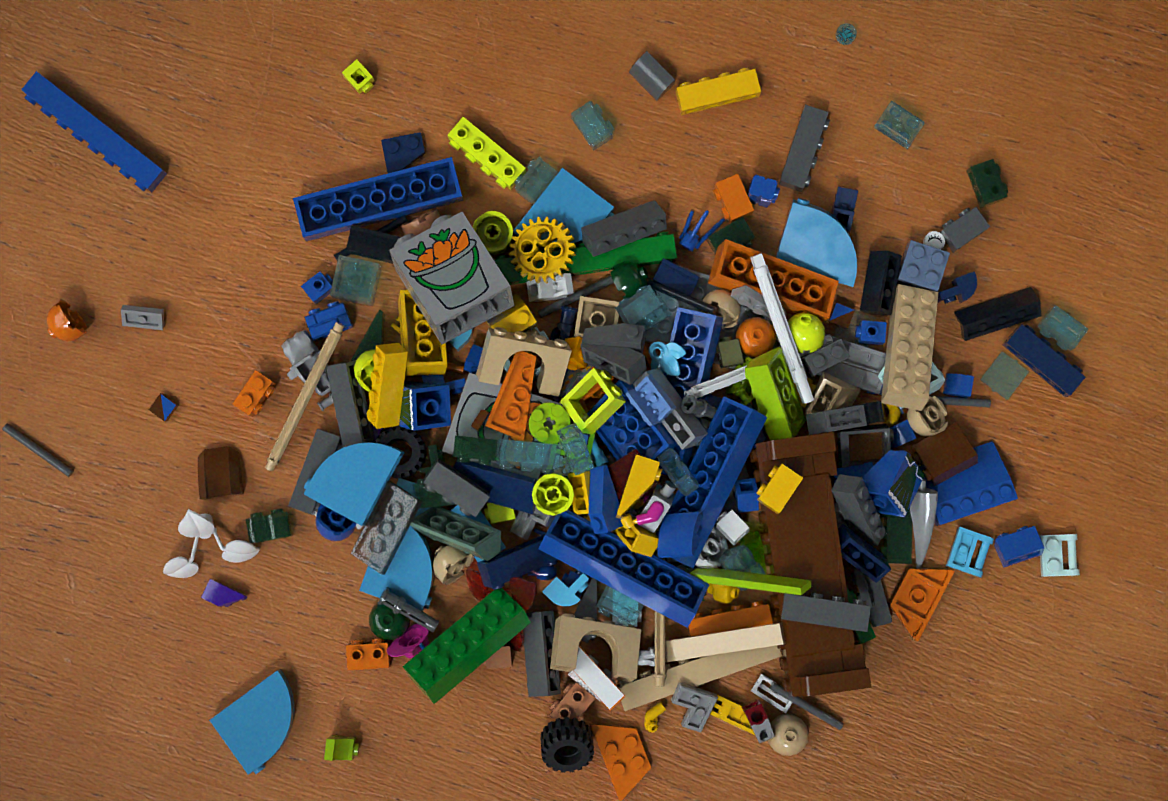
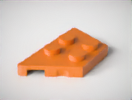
(919, 597)
(622, 756)

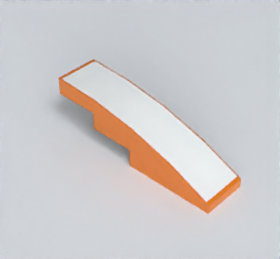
(597, 680)

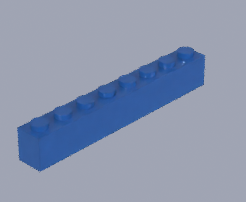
(94, 132)

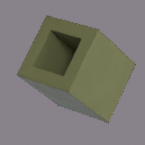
(729, 352)

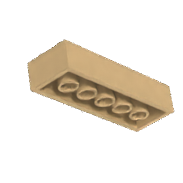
(910, 348)

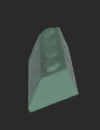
(459, 532)

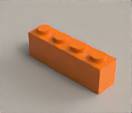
(737, 618)

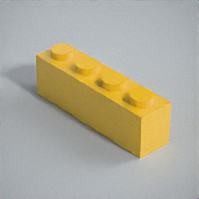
(718, 91)
(387, 385)

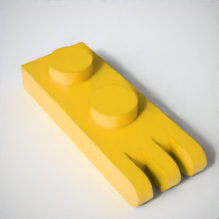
(732, 714)

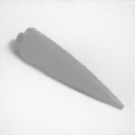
(923, 518)

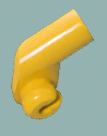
(893, 415)
(651, 717)

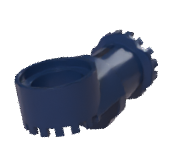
(565, 325)

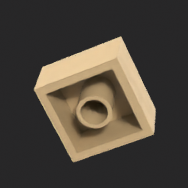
(595, 313)

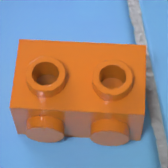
(733, 198)
(254, 394)
(367, 655)

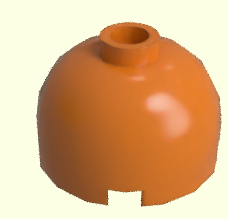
(64, 323)
(755, 336)

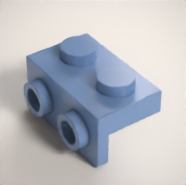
(651, 401)

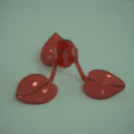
(522, 592)

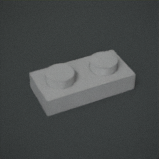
(142, 317)

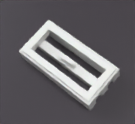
(758, 684)

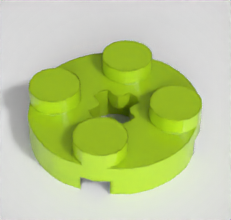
(538, 417)

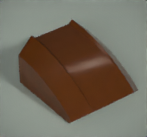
(219, 473)

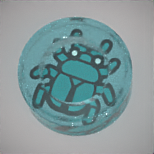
(846, 34)

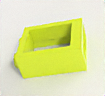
(604, 412)

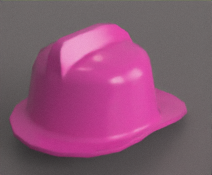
(409, 642)

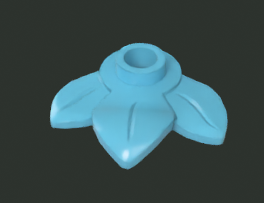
(667, 360)

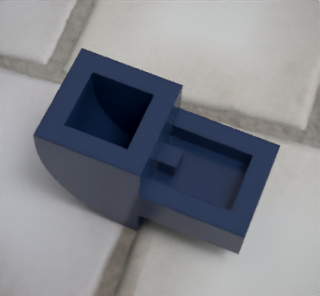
(844, 205)
(962, 288)

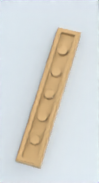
(724, 642)

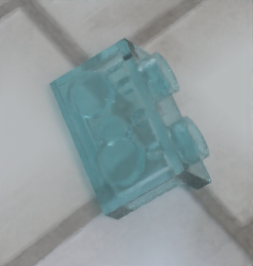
(899, 124)
(535, 180)

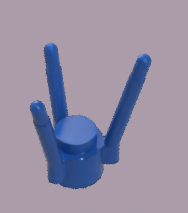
(690, 239)

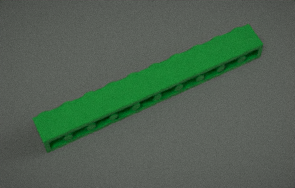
(642, 252)

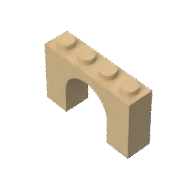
(502, 344)
(622, 640)

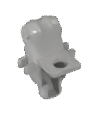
(302, 355)

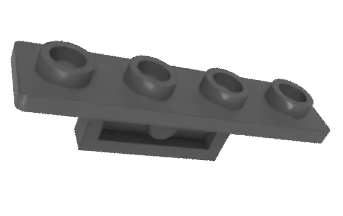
(874, 596)

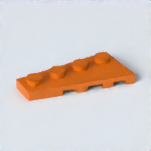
(513, 400)

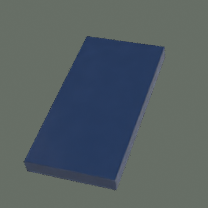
(505, 487)

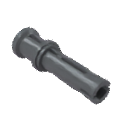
(698, 407)
(399, 605)

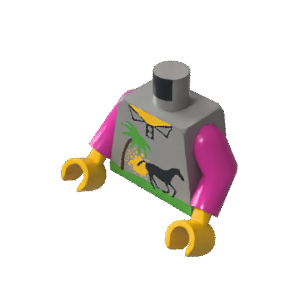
(653, 508)

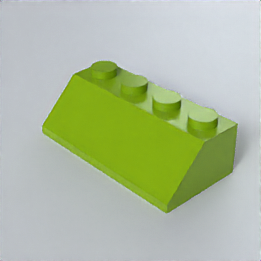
(775, 394)

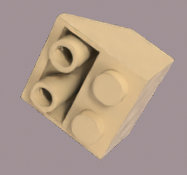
(831, 394)

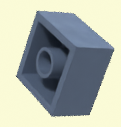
(922, 266)

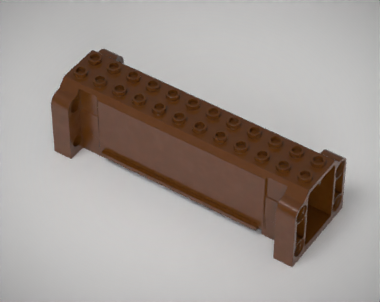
(806, 546)

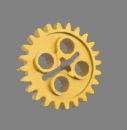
(532, 235)

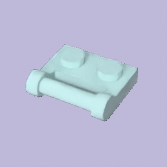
(1052, 558)

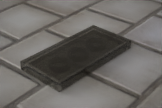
(386, 527)

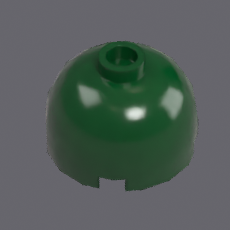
(629, 277)
(386, 623)

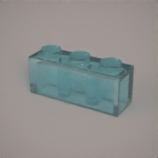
(528, 456)

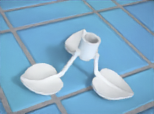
(202, 526)

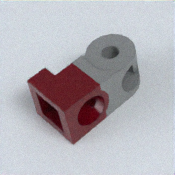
(758, 721)

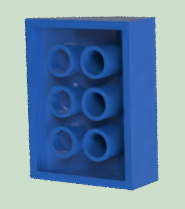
(629, 431)
(975, 488)

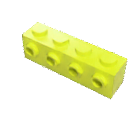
(486, 153)

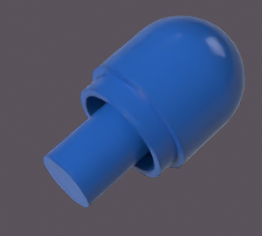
(545, 573)

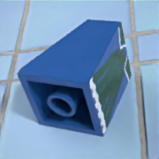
(425, 406)
(893, 483)

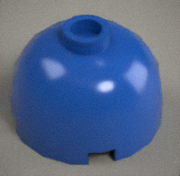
(333, 525)

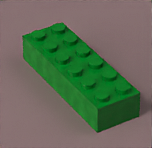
(466, 644)

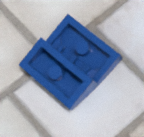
(679, 535)

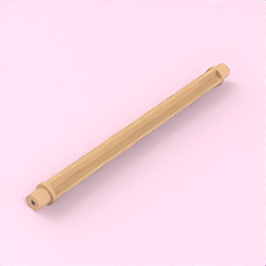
(304, 396)
(659, 643)

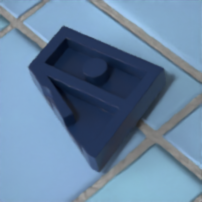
(402, 151)

